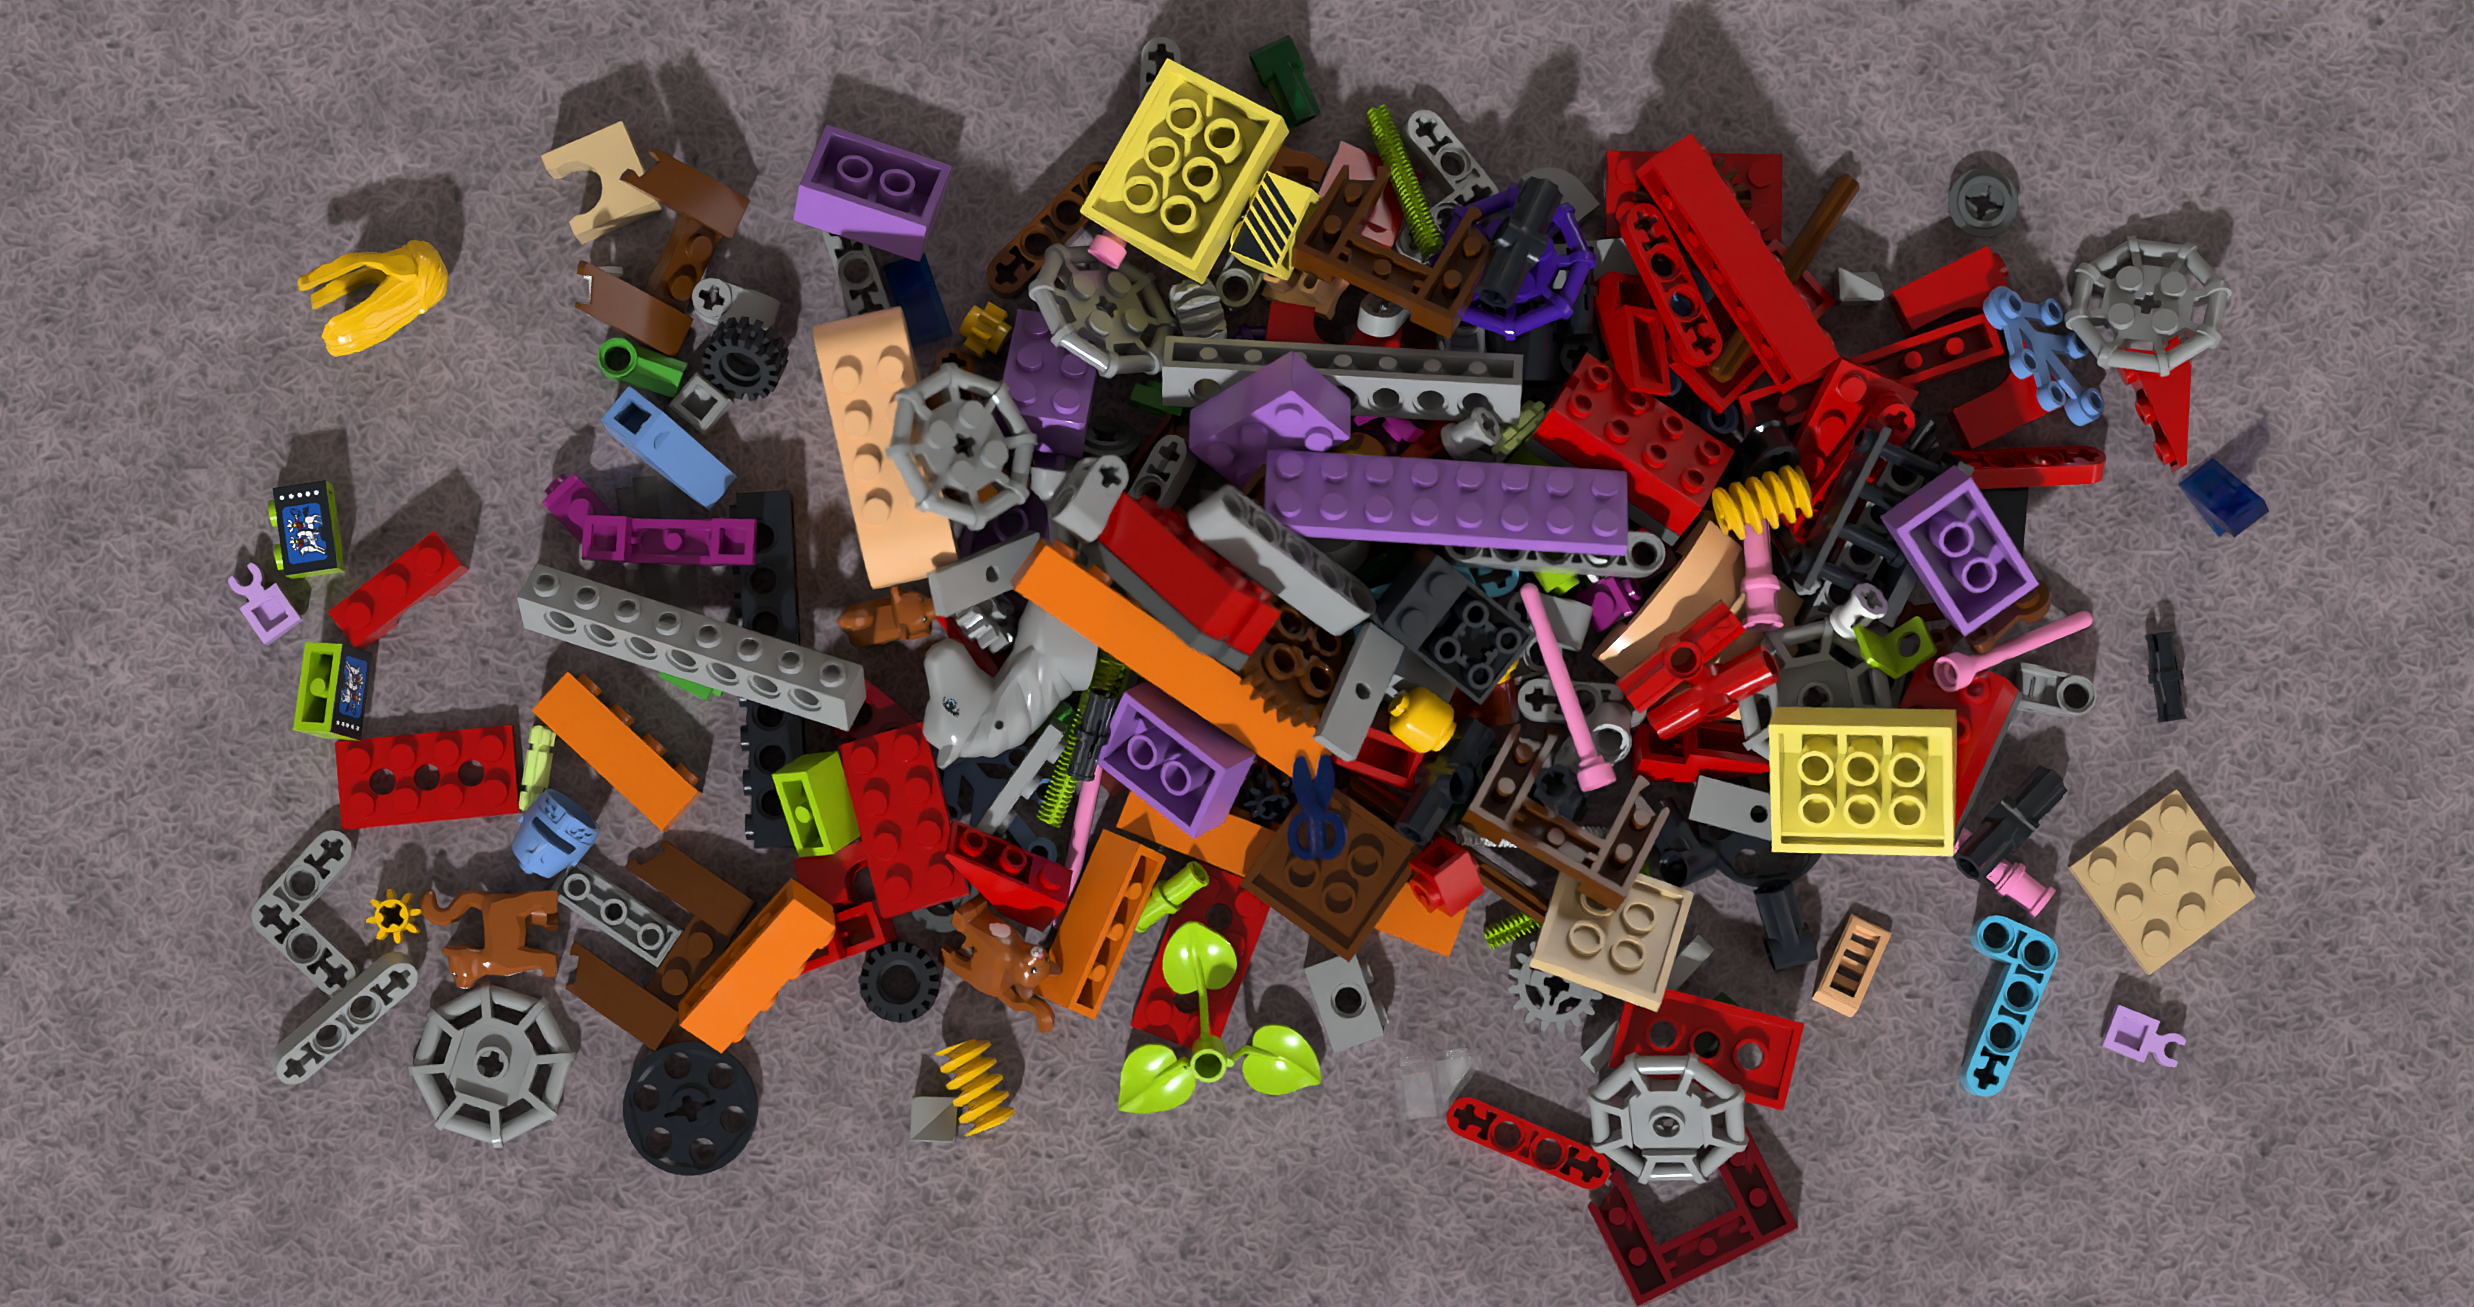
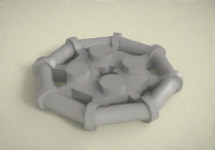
(2148, 284)
(1074, 315)
(984, 439)
(1809, 671)
(505, 1086)
(1669, 1098)

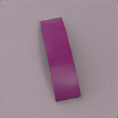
(669, 541)

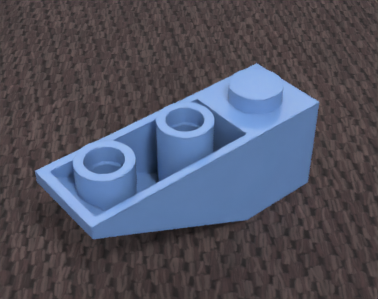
(668, 448)

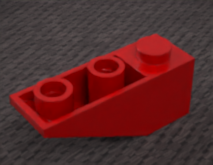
(2165, 406)
(1009, 877)

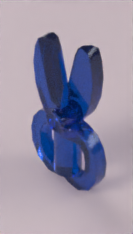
(1314, 800)

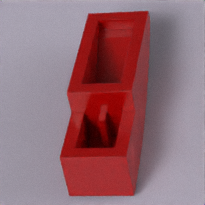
(1632, 333)
(1702, 750)
(1386, 760)
(855, 933)

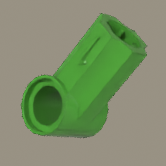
(646, 368)

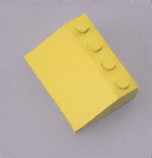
(1185, 170)
(1863, 780)

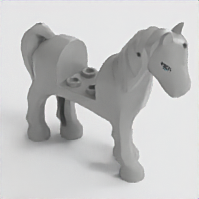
(986, 715)

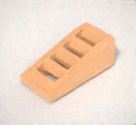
(1835, 999)

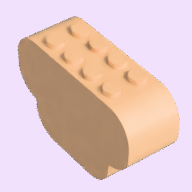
(862, 370)

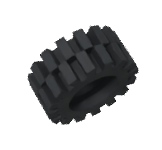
(752, 342)
(899, 954)

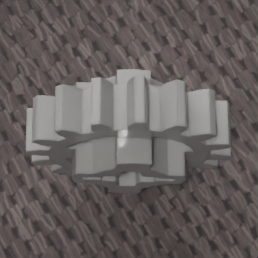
(989, 623)
(1547, 1012)

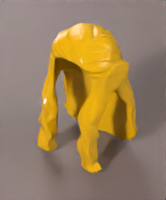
(408, 282)

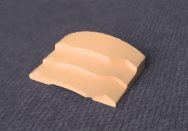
(1707, 572)

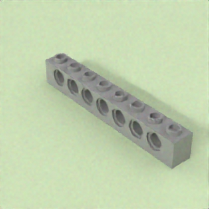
(1375, 378)
(692, 647)

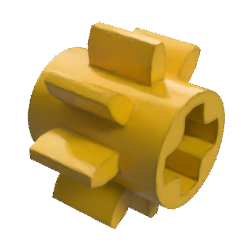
(985, 330)
(382, 919)

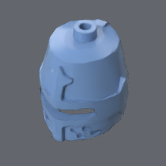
(553, 834)

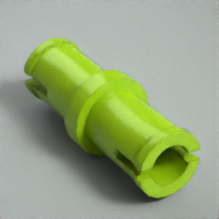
(1169, 894)

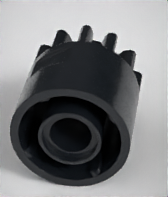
(1538, 346)

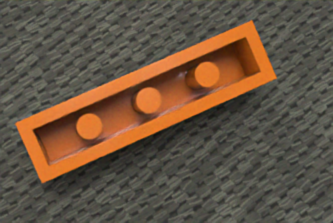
(617, 751)
(1100, 922)
(757, 966)

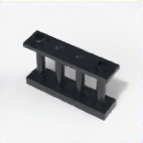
(1898, 575)

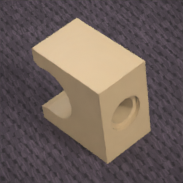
(608, 156)

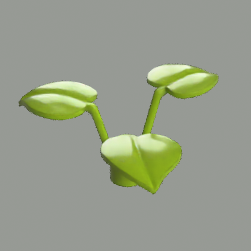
(1274, 1064)

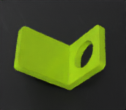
(1885, 651)

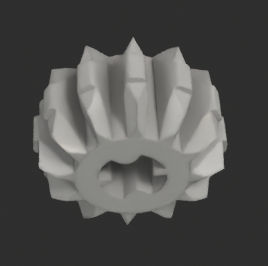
(1197, 309)

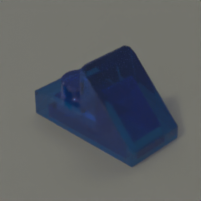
(919, 299)
(2223, 499)

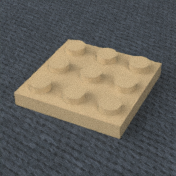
(2161, 882)
(1613, 951)

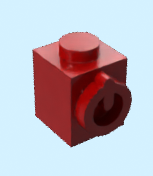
(1445, 877)

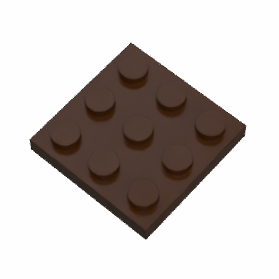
(1337, 897)

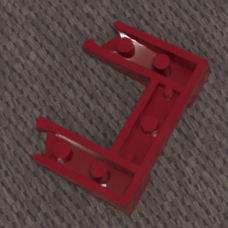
(1659, 1270)

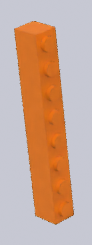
(1138, 639)
(1240, 842)

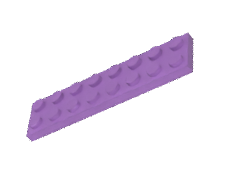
(1448, 502)

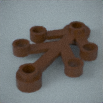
(2027, 608)

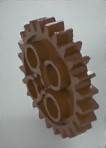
(1296, 666)

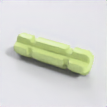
(1514, 434)
(537, 764)

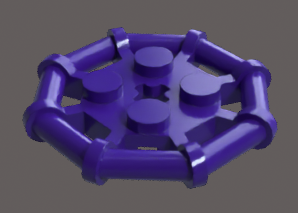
(1539, 279)

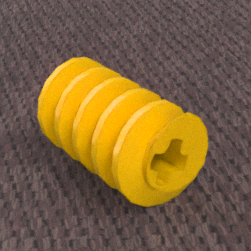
(1762, 501)
(976, 1085)

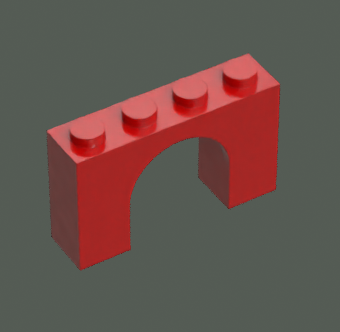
(1962, 289)

